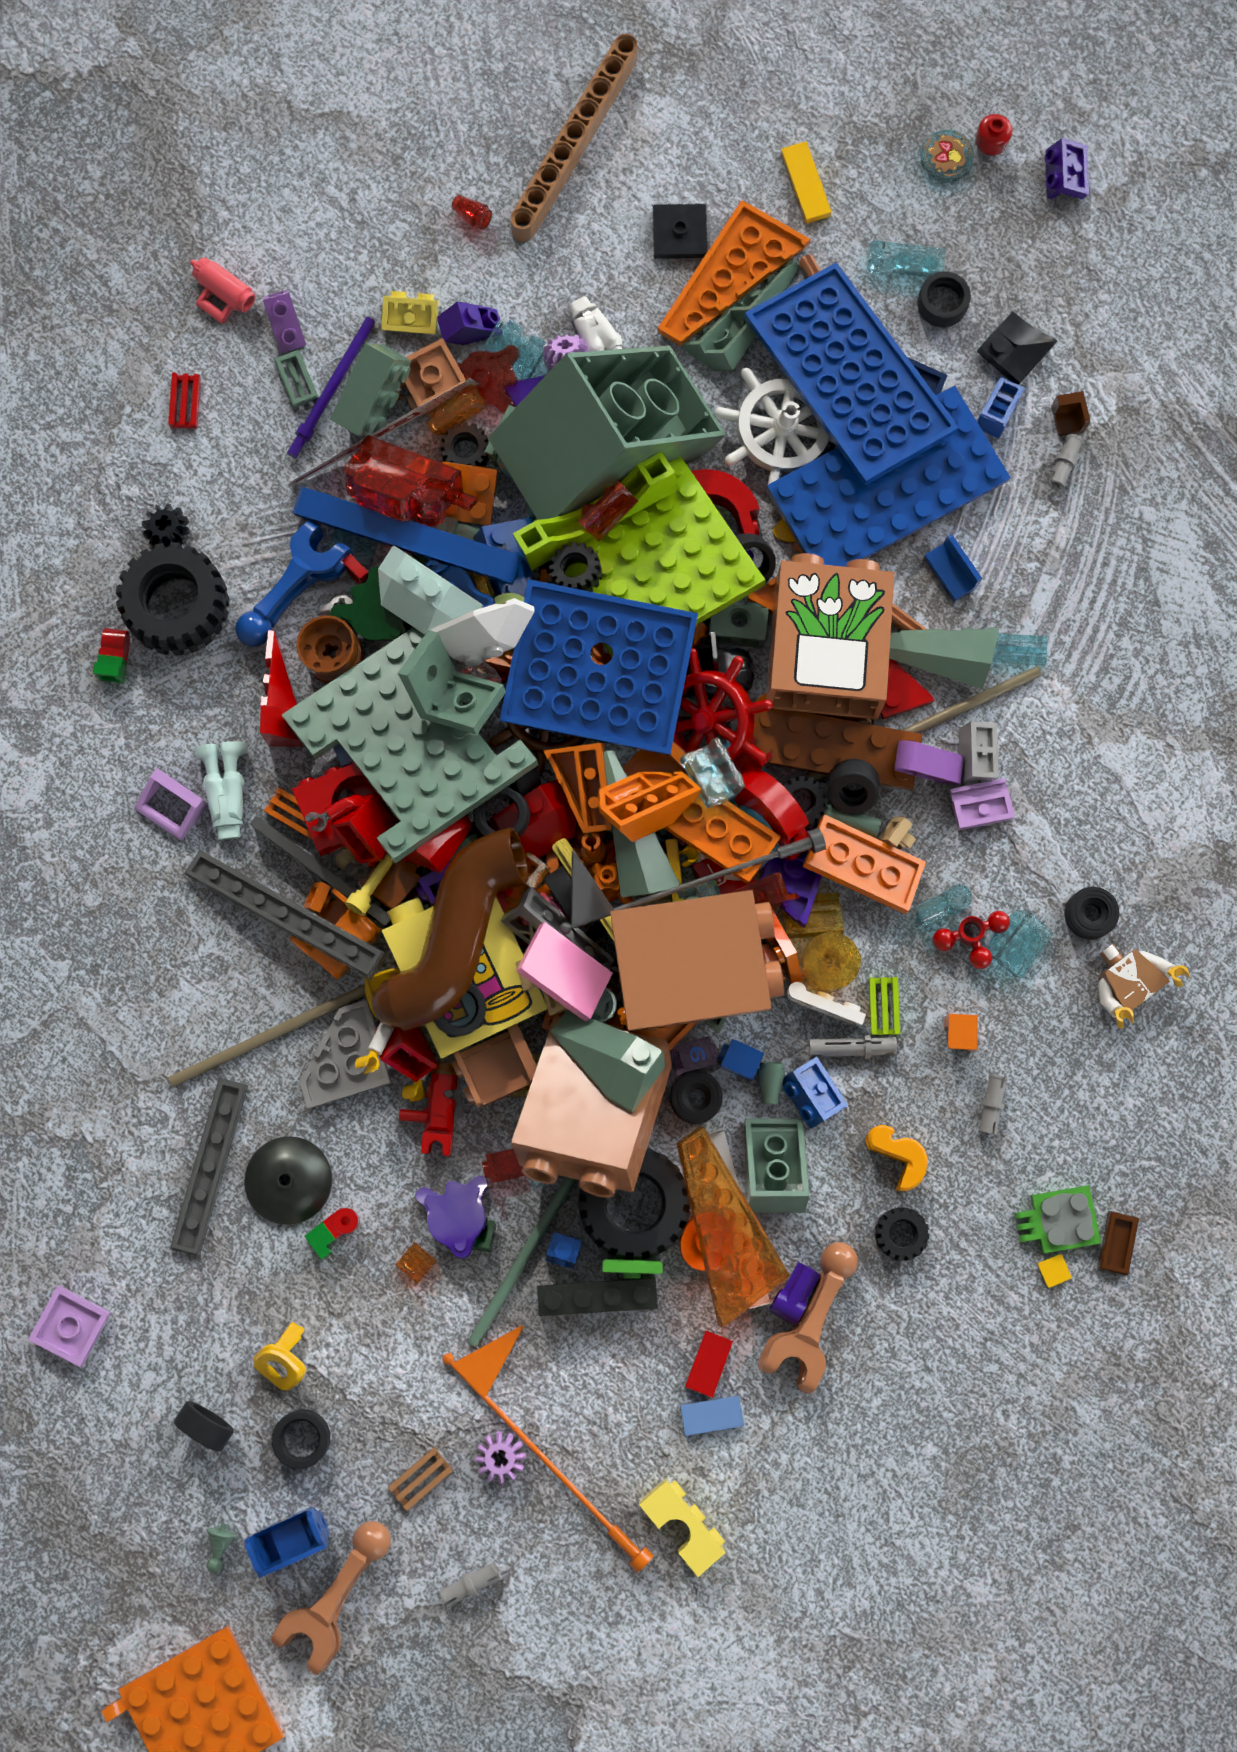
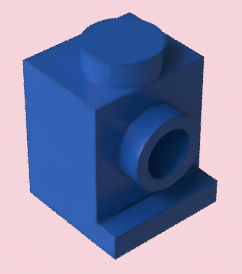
(563, 1250)

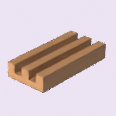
(400, 1495)

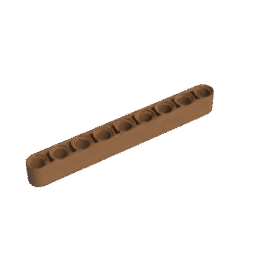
(578, 126)

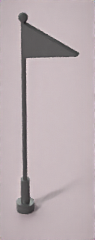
(590, 903)

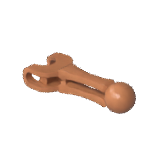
(802, 1341)
(319, 1622)

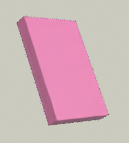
(564, 971)

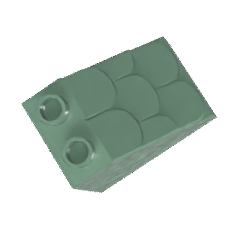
(597, 422)

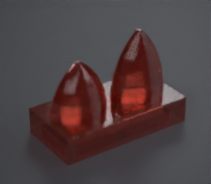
(607, 511)

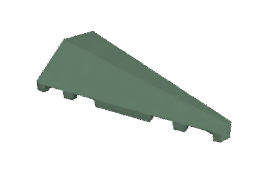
(728, 339)
(953, 654)
(642, 863)

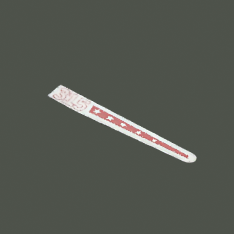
(388, 428)

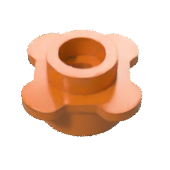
(610, 870)

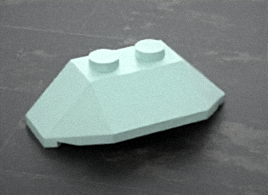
(419, 593)

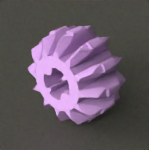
(558, 348)
(490, 1459)

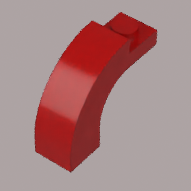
(733, 495)
(774, 805)

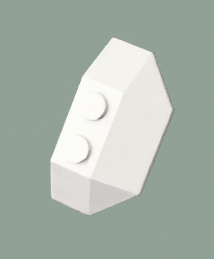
(485, 631)

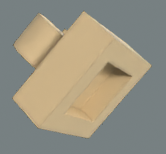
(897, 833)

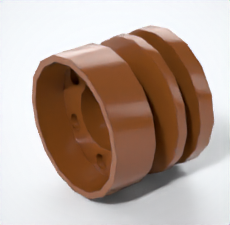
(322, 637)

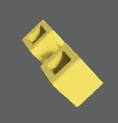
(667, 1503)

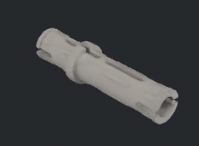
(853, 1047)

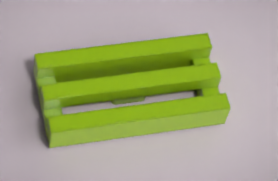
(883, 981)

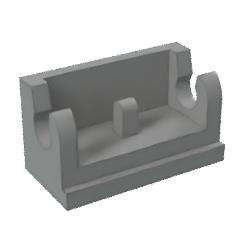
(980, 748)

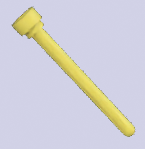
(360, 900)

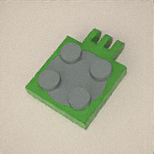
(1061, 1220)

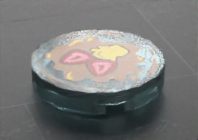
(947, 156)

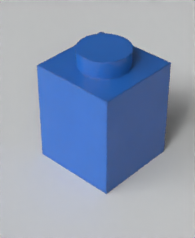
(740, 1059)

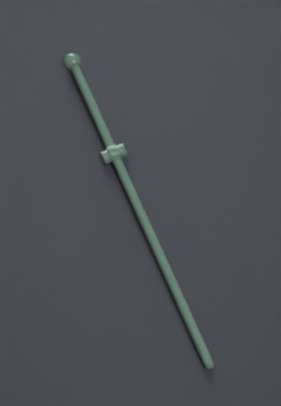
(521, 1261)

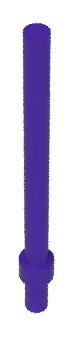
(305, 430)

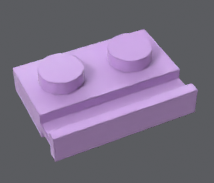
(981, 804)

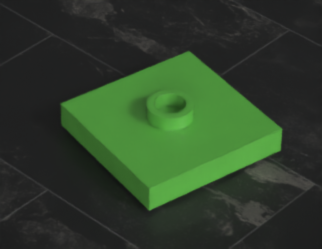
(632, 1268)

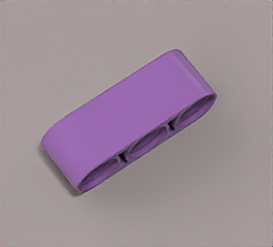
(929, 762)

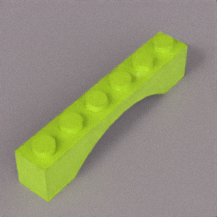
(646, 482)

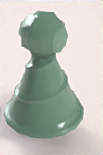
(220, 1541)

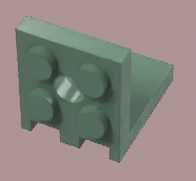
(440, 689)

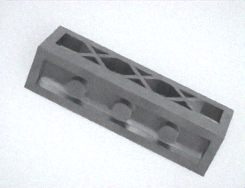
(537, 911)

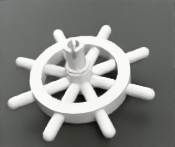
(781, 426)

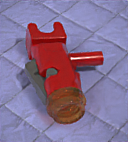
(442, 1109)

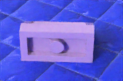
(196, 804)

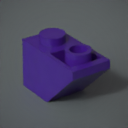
(467, 323)

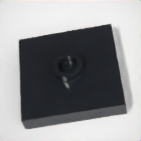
(679, 231)

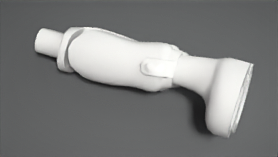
(594, 326)

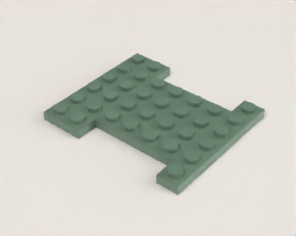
(416, 766)

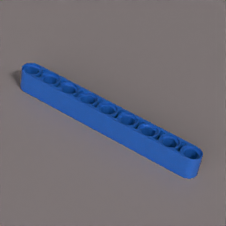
(407, 536)

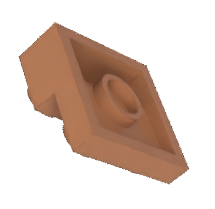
(431, 374)

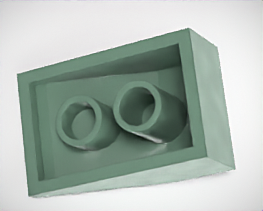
(775, 1165)

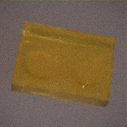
(823, 917)

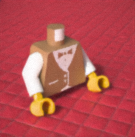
(1133, 980)

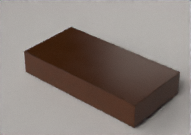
(1118, 1243)

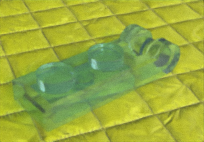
(905, 258)

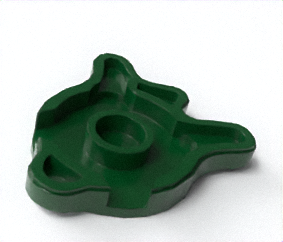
(367, 613)

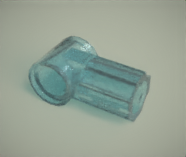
(941, 907)

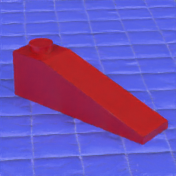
(279, 698)

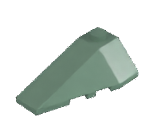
(612, 1058)

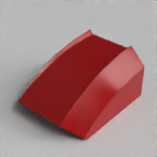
(441, 848)

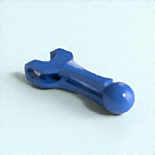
(302, 572)

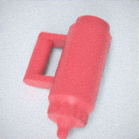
(224, 286)

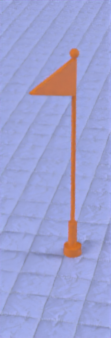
(480, 1371)

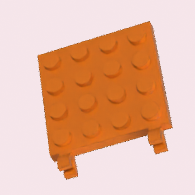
(200, 1701)

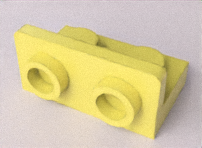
(410, 314)

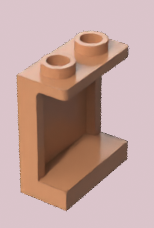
(496, 1067)

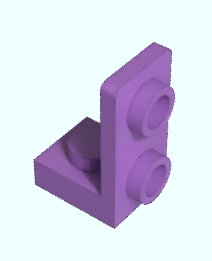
(284, 321)

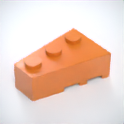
(581, 776)

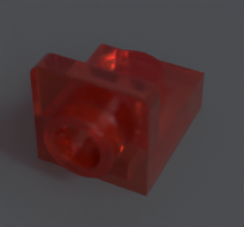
(502, 1166)

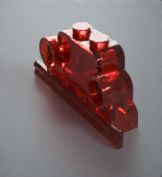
(404, 483)

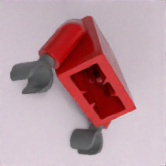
(358, 824)

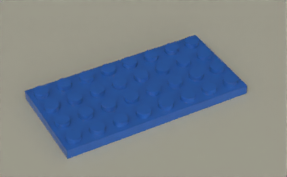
(851, 373)
(848, 521)

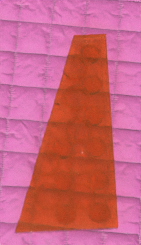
(732, 1242)

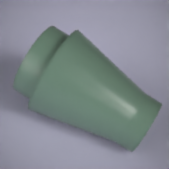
(770, 1081)

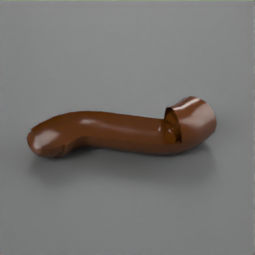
(454, 932)

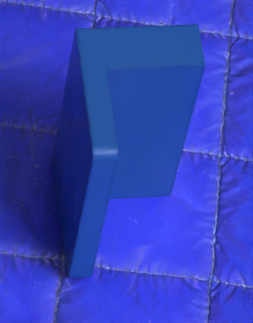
(953, 569)

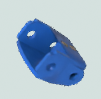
(287, 1541)

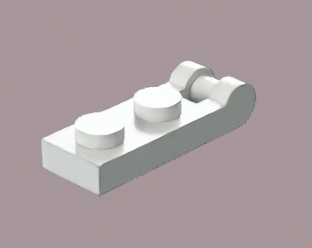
(824, 1004)

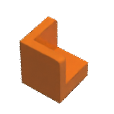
(962, 1031)

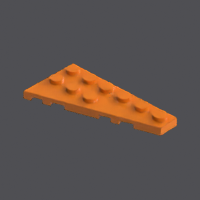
(738, 261)

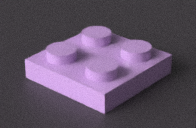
(69, 1326)

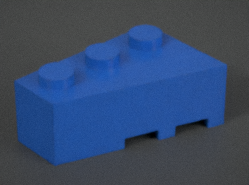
(501, 537)

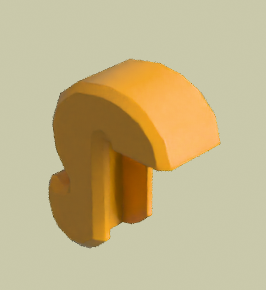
(903, 1150)

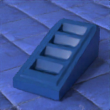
(993, 422)

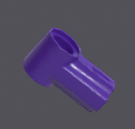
(791, 1299)

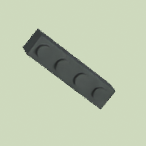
(597, 1297)

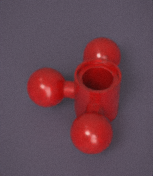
(980, 956)

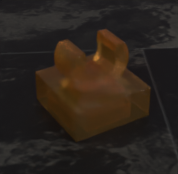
(416, 1262)

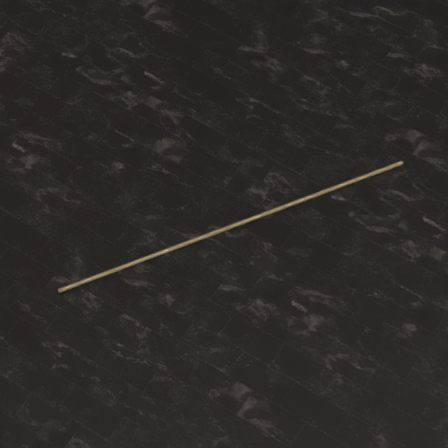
(359, 992)

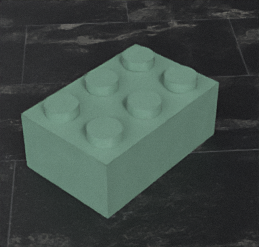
(371, 389)

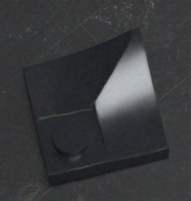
(1016, 348)

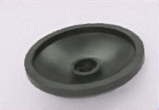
(308, 1184)

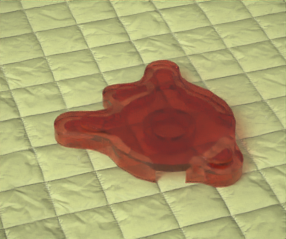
(493, 374)

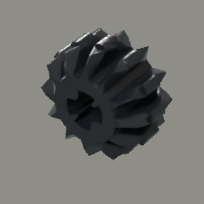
(160, 520)

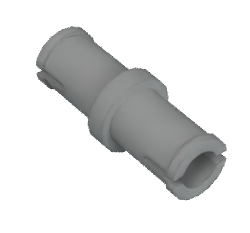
(1065, 462)
(993, 1104)
(470, 1584)

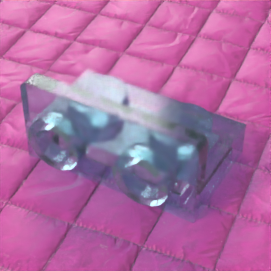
(530, 348)
(713, 773)
(1020, 942)

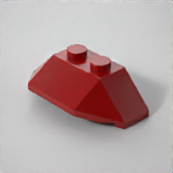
(549, 819)

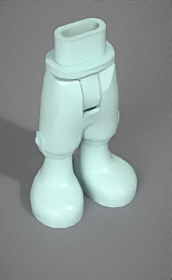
(225, 793)

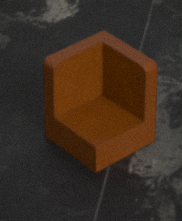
(1070, 413)

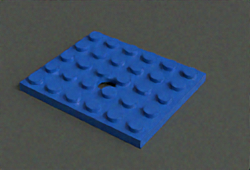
(619, 703)

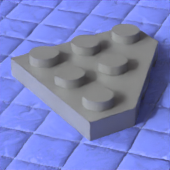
(333, 1068)

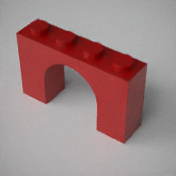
(318, 794)

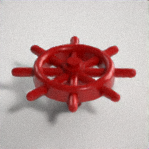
(711, 719)

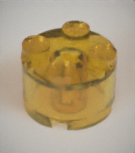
(846, 959)

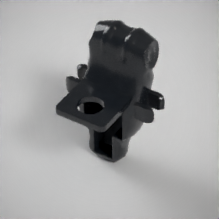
(717, 659)

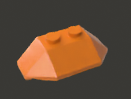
(646, 801)

